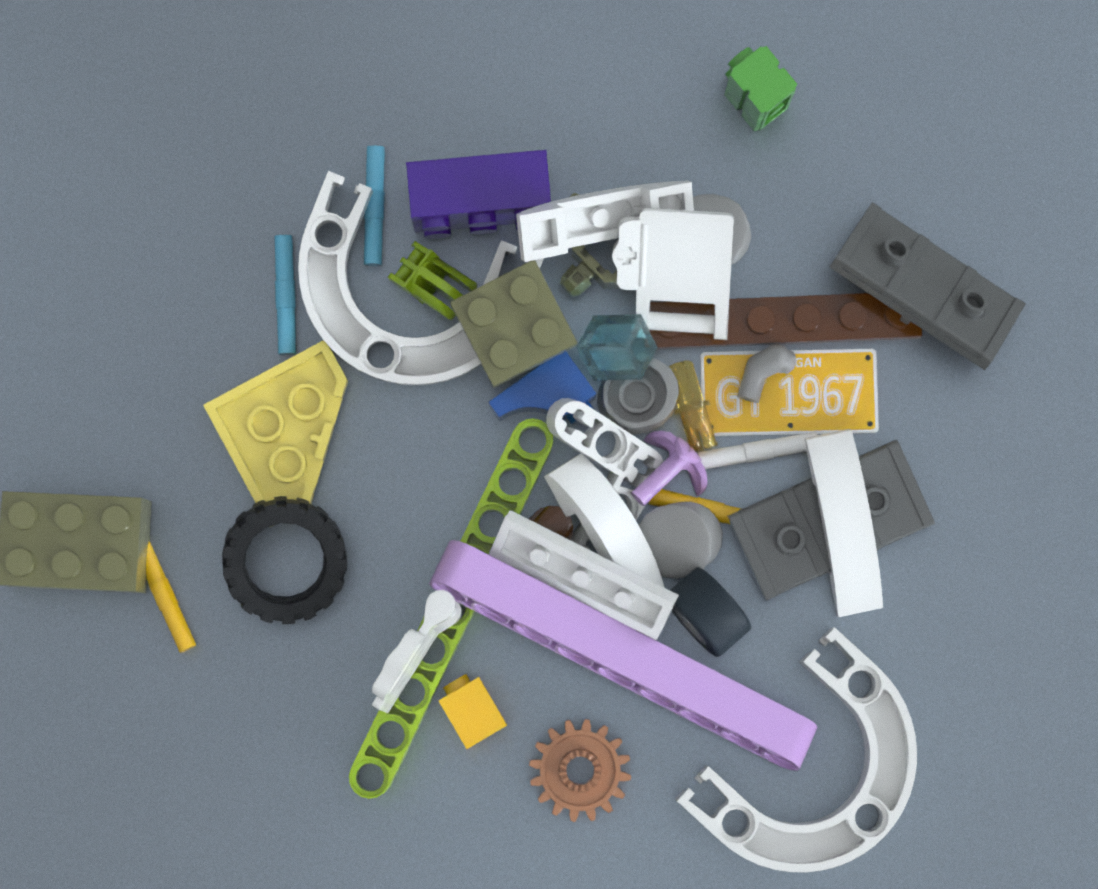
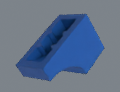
(544, 386)

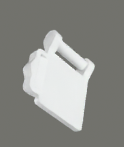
(677, 260)
(439, 615)

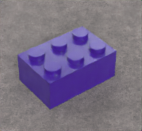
(475, 191)

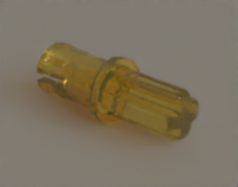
(692, 407)

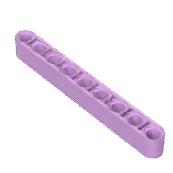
(623, 655)

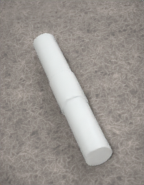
(754, 451)

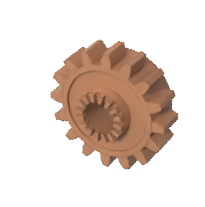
(580, 795)

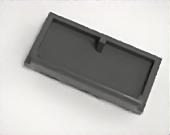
(928, 286)
(786, 532)

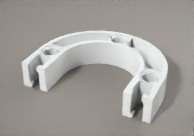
(343, 325)
(884, 780)

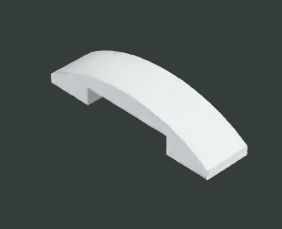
(593, 216)
(604, 516)
(845, 522)

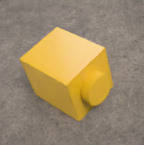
(471, 710)

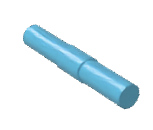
(375, 210)
(285, 294)

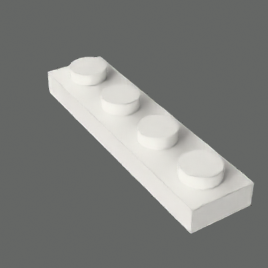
(583, 575)

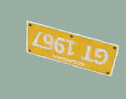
(820, 395)

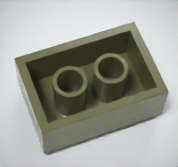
(74, 542)

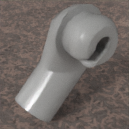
(763, 365)

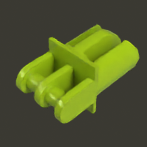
(424, 274)

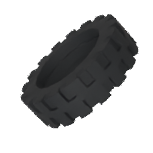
(292, 607)

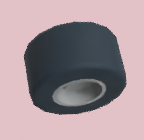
(709, 612)

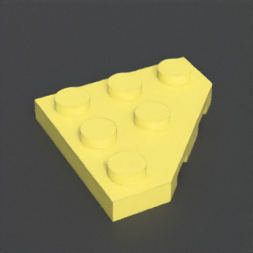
(282, 423)

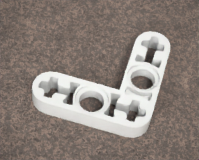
(619, 462)

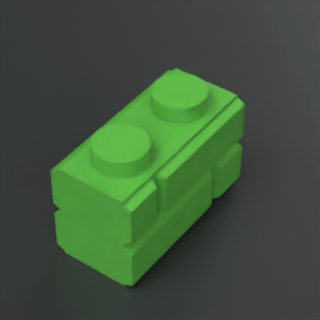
(758, 86)

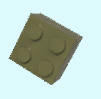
(513, 323)

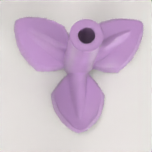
(680, 458)

